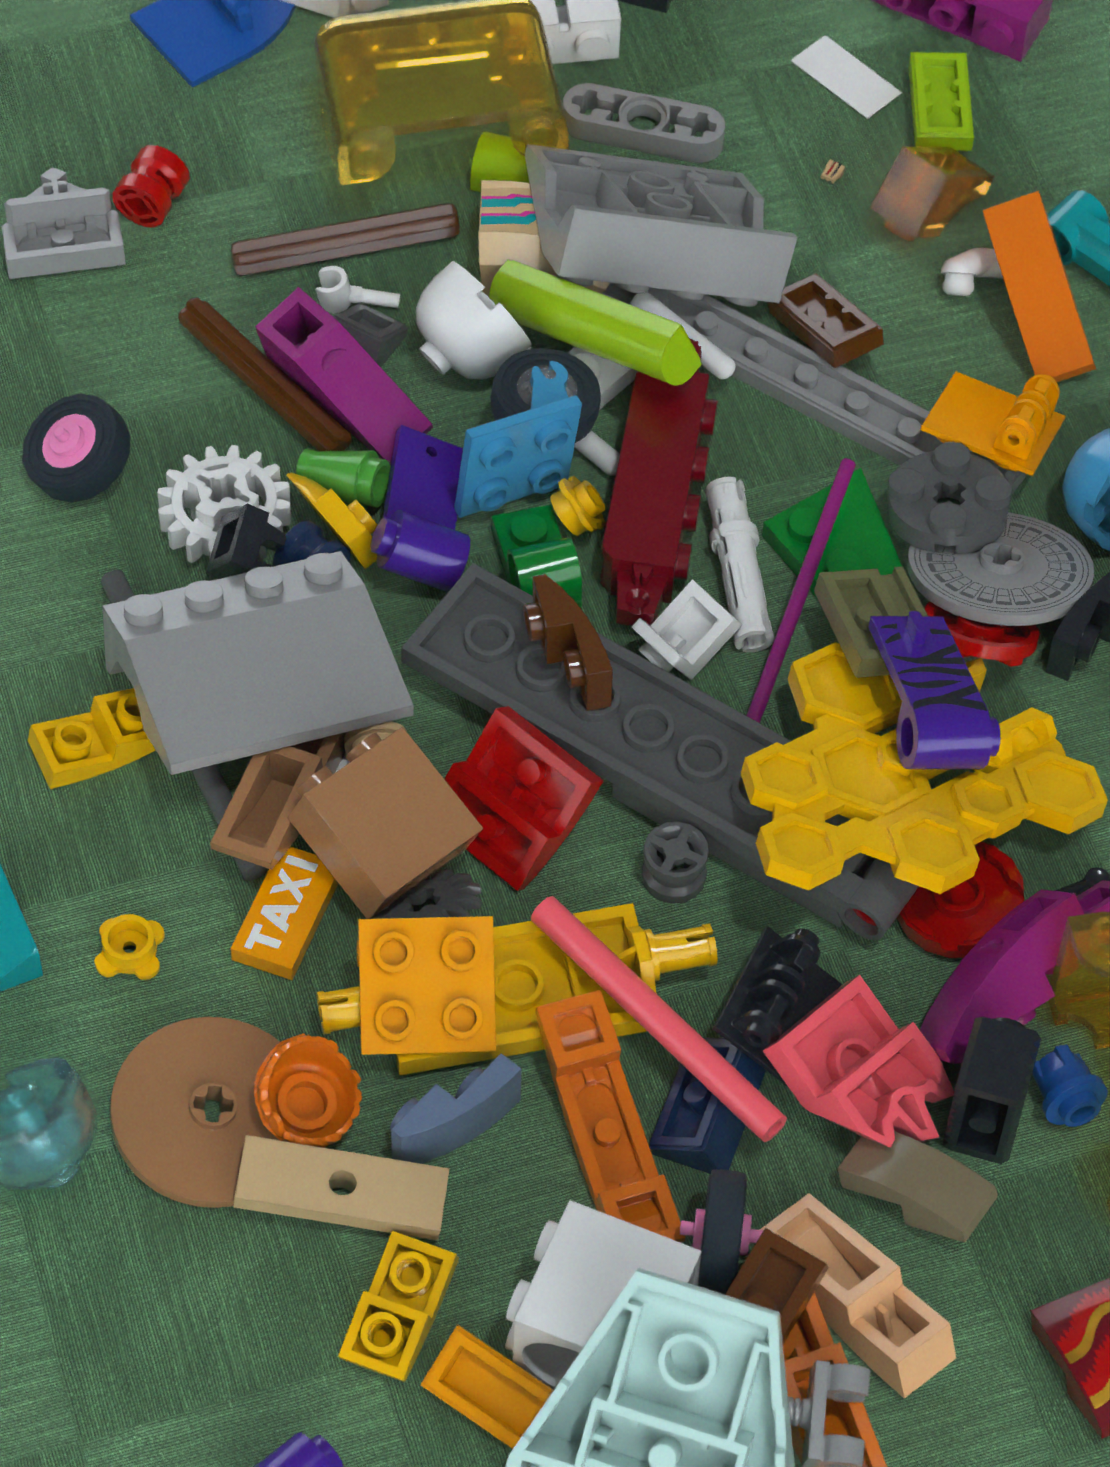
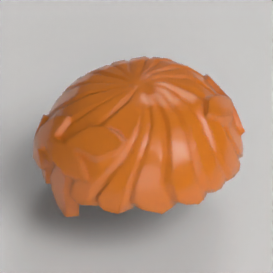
(307, 1091)

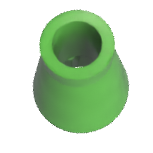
(349, 474)

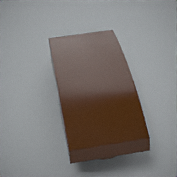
(569, 638)

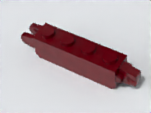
(654, 495)

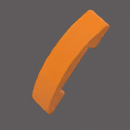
(603, 1116)

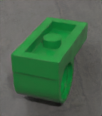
(533, 546)

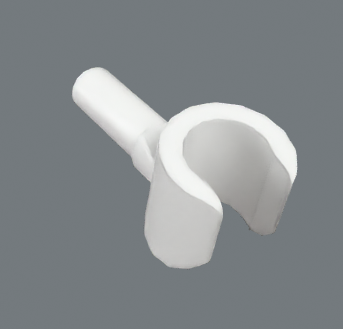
(338, 294)

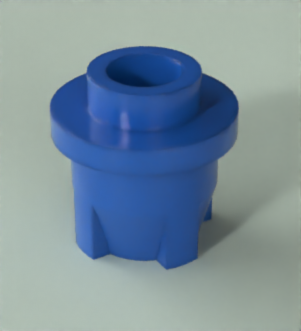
(1068, 1088)

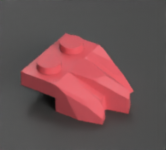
(860, 1068)

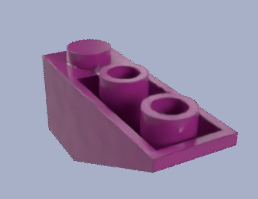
(995, 24)
(338, 373)

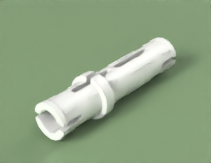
(735, 543)

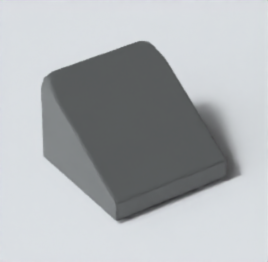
(373, 331)

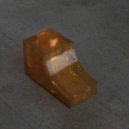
(928, 190)

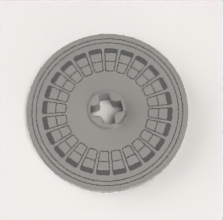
(1018, 580)

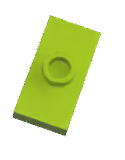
(941, 100)

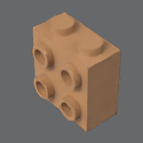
(383, 820)

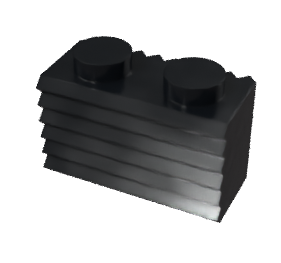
(991, 1089)

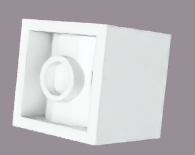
(579, 1278)

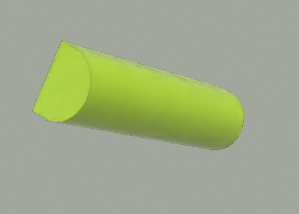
(595, 323)

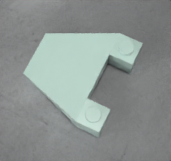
(669, 1384)

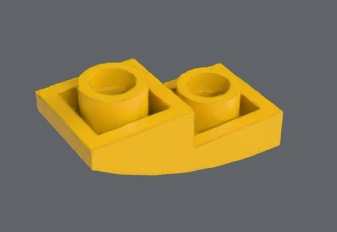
(92, 741)
(399, 1307)

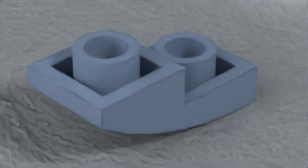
(444, 1122)

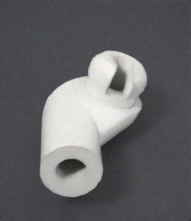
(962, 269)

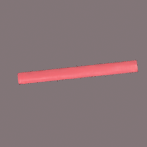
(659, 1019)

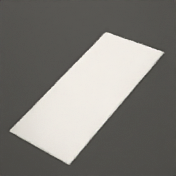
(846, 76)

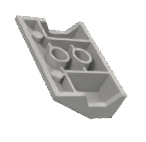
(656, 226)
(255, 661)

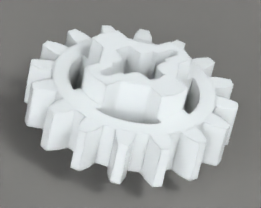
(215, 489)

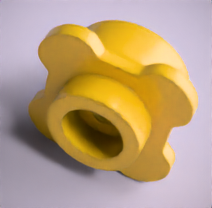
(578, 506)
(129, 931)

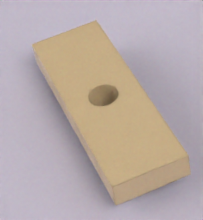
(300, 1181)

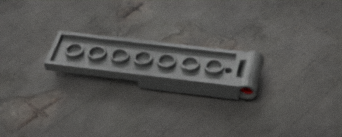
(659, 742)

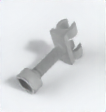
(837, 1383)

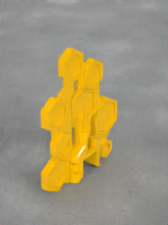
(893, 809)

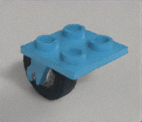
(540, 410)

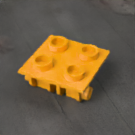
(997, 423)
(426, 985)

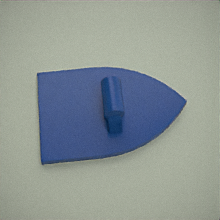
(211, 35)

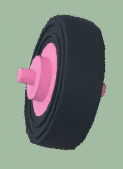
(76, 448)
(721, 1230)

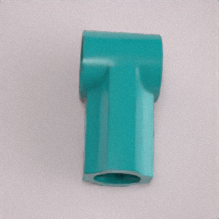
(1083, 233)

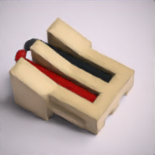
(833, 171)

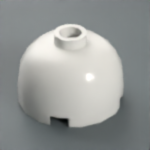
(465, 326)

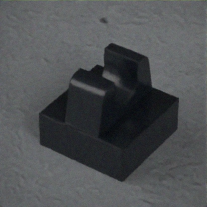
(240, 540)

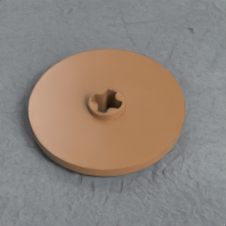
(162, 1101)

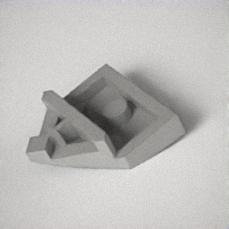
(61, 229)

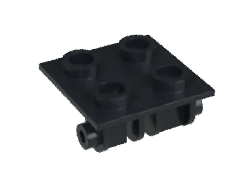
(774, 993)

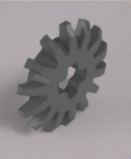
(451, 894)

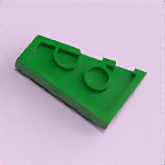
(856, 540)

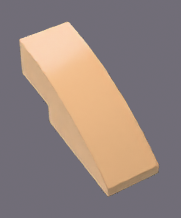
(867, 1299)

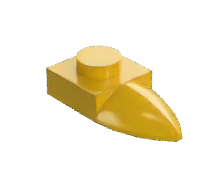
(349, 523)

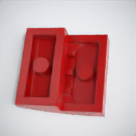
(522, 795)

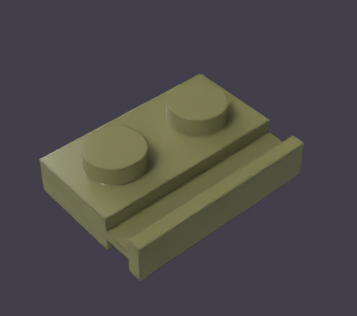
(851, 600)

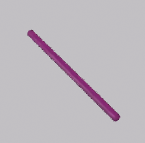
(801, 590)

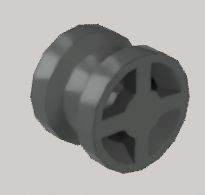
(671, 846)

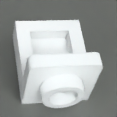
(687, 631)

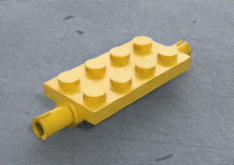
(538, 972)

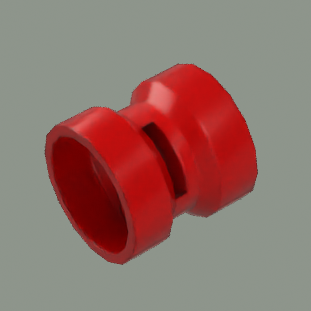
(147, 191)

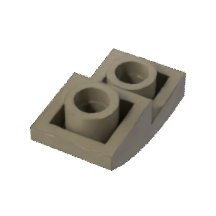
(929, 1185)

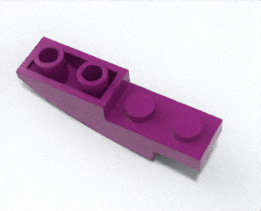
(1007, 968)

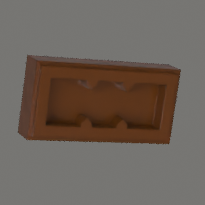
(826, 321)

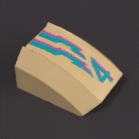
(511, 231)

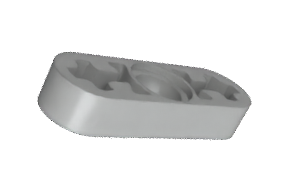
(657, 141)

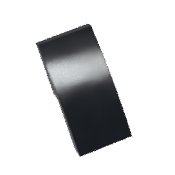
(1081, 630)

